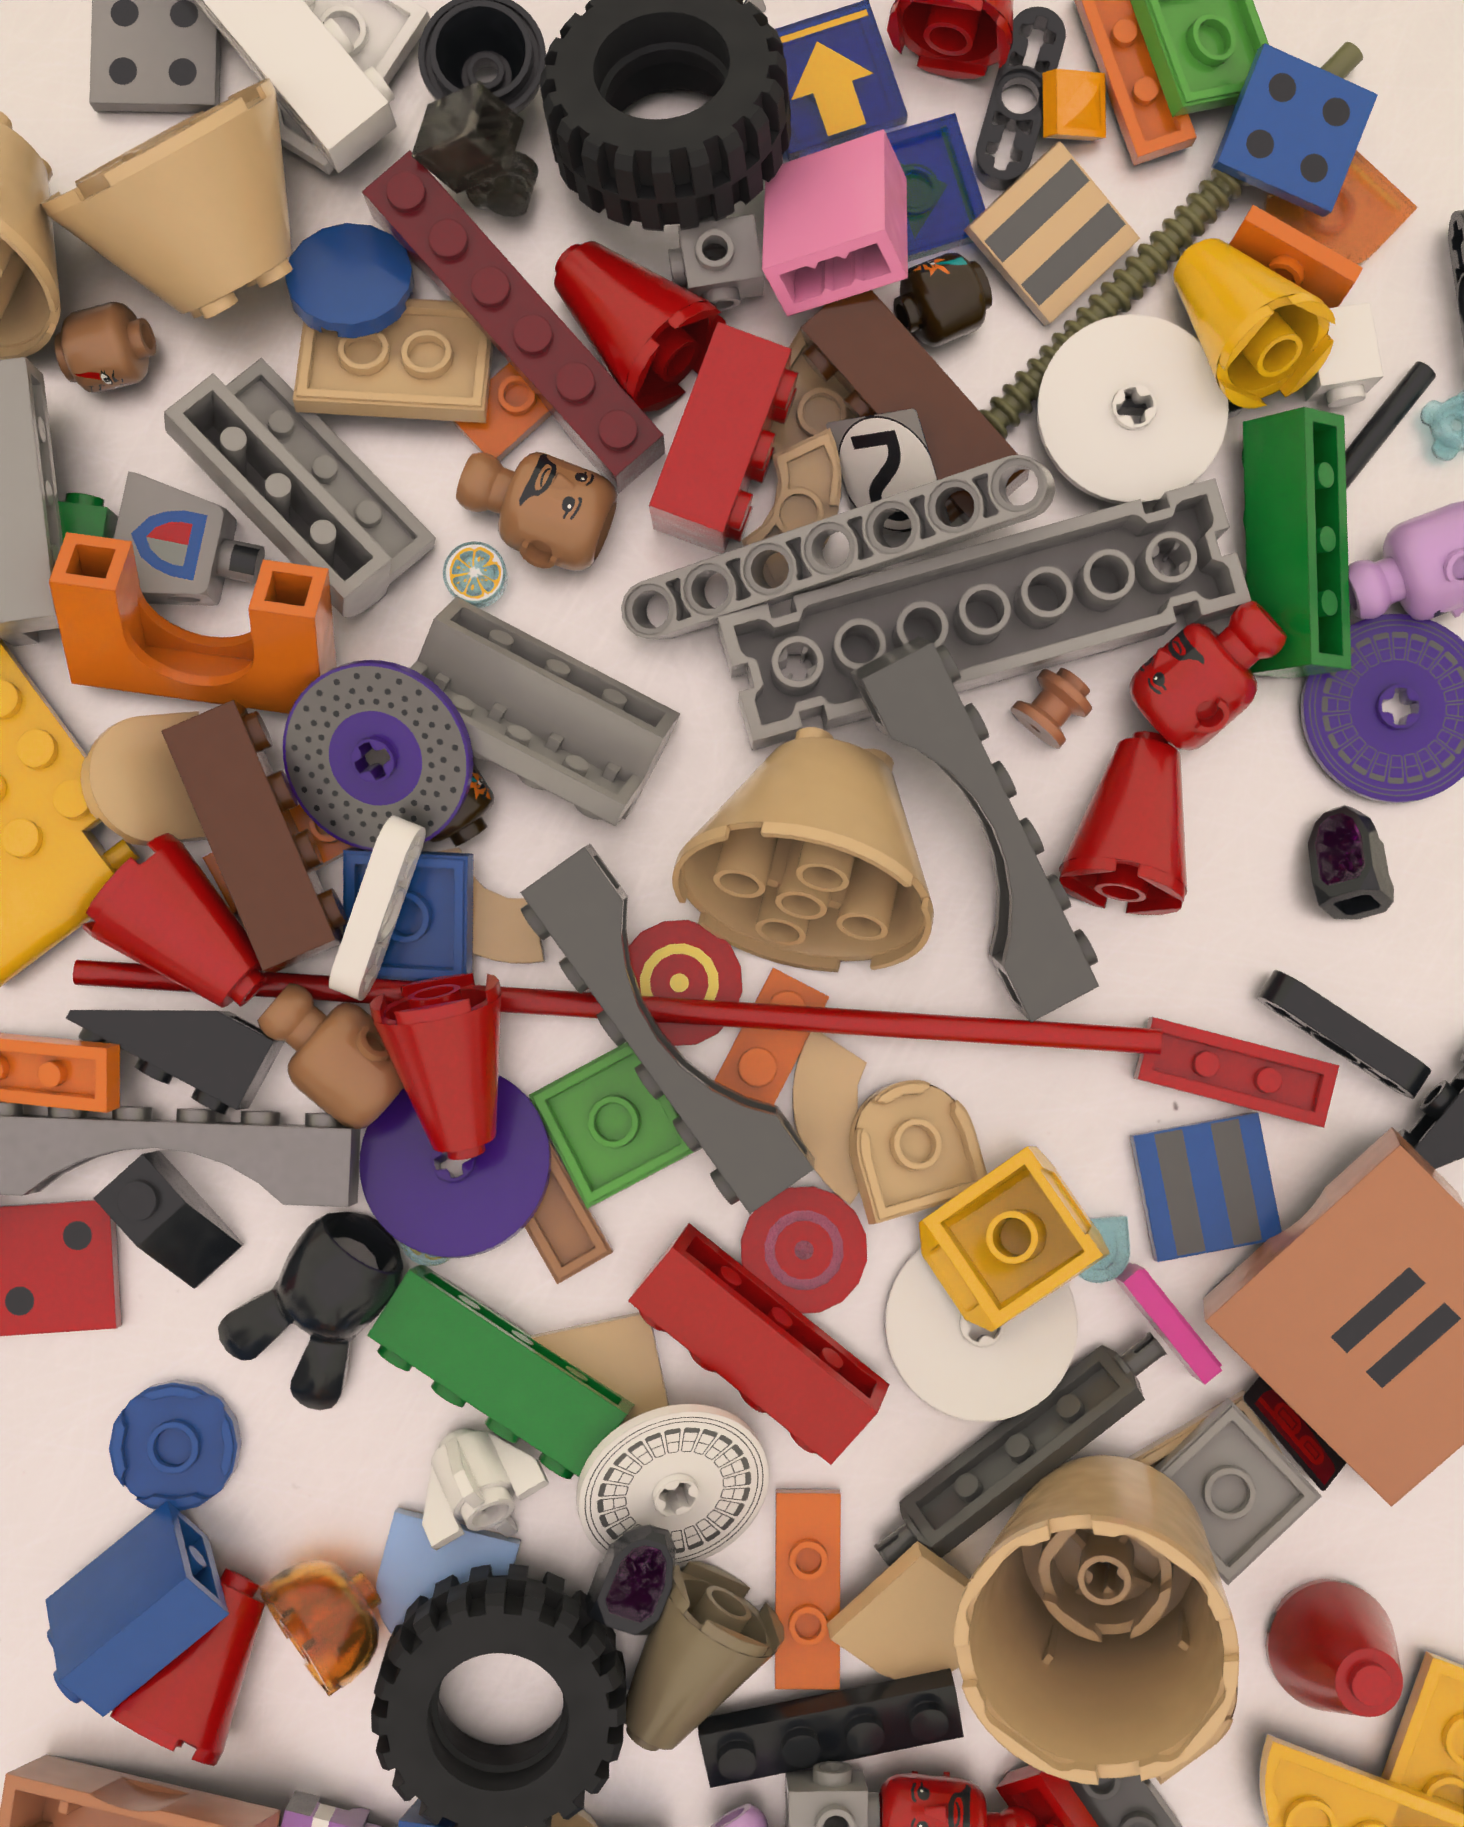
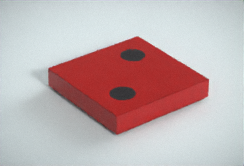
(58, 1268)

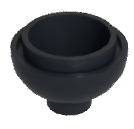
(480, 35)

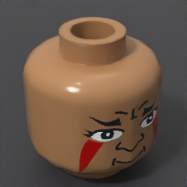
(104, 347)

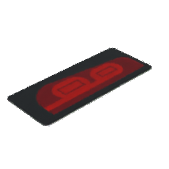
(1294, 1434)

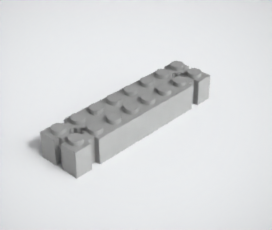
(993, 606)

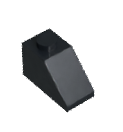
(168, 1219)

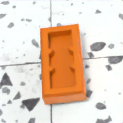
(1296, 256)
(511, 415)

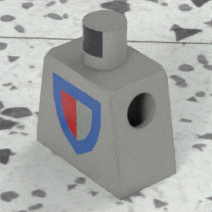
(182, 544)

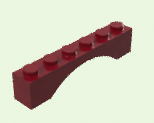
(516, 320)

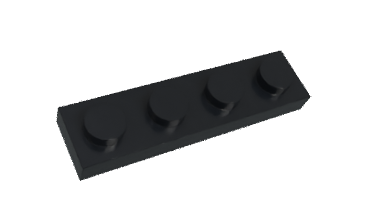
(830, 1728)

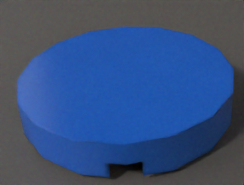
(350, 280)
(175, 1445)

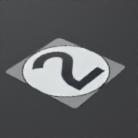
(883, 458)

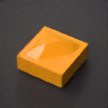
(1074, 105)

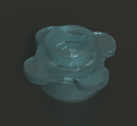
(1439, 419)

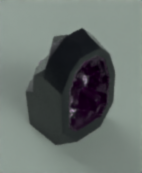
(1349, 865)
(633, 1581)

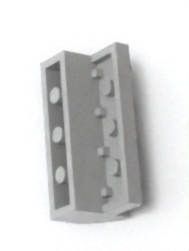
(299, 484)
(27, 505)
(545, 712)

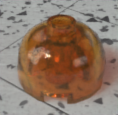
(326, 1619)

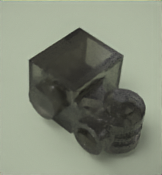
(472, 147)

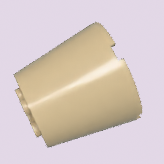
(1093, 1660)

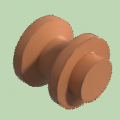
(1060, 697)

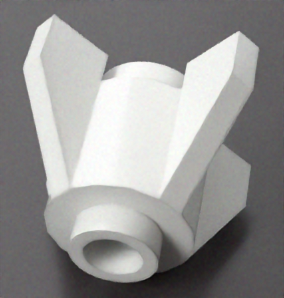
(475, 1483)

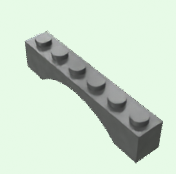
(1032, 941)
(743, 1137)

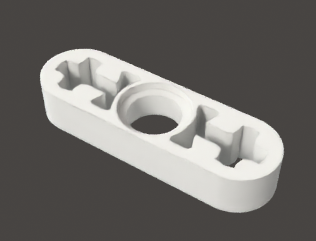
(377, 907)

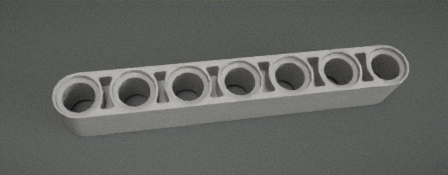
(867, 553)

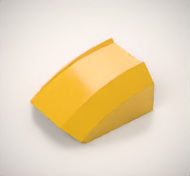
(1009, 1240)

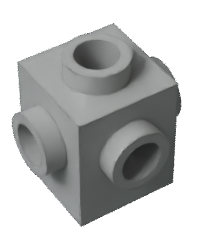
(719, 260)
(830, 1797)

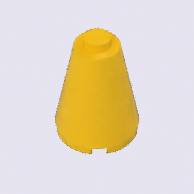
(1251, 323)

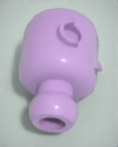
(1418, 568)

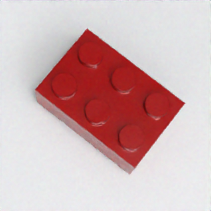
(724, 439)

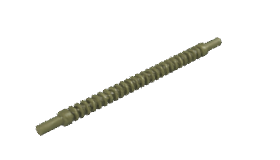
(1139, 270)

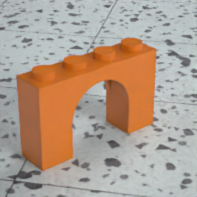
(126, 646)

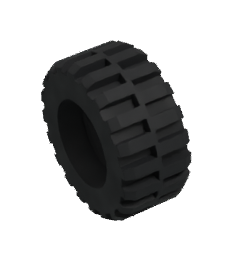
(675, 165)
(485, 1781)

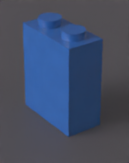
(134, 1610)

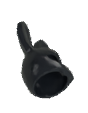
(323, 1295)

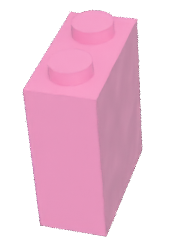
(836, 224)

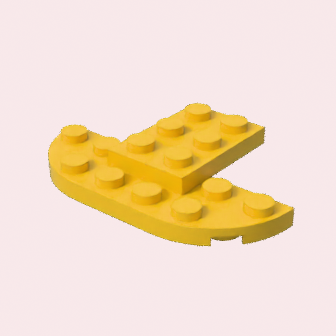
(1419, 1781)

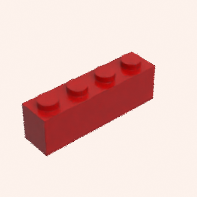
(759, 1345)

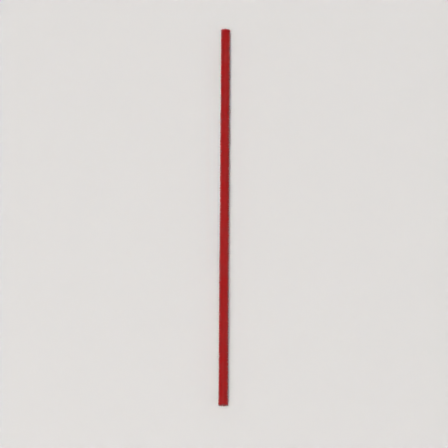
(706, 1012)

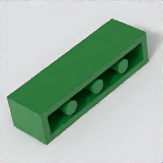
(1299, 537)
(497, 1370)

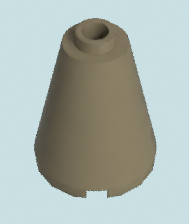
(697, 1655)

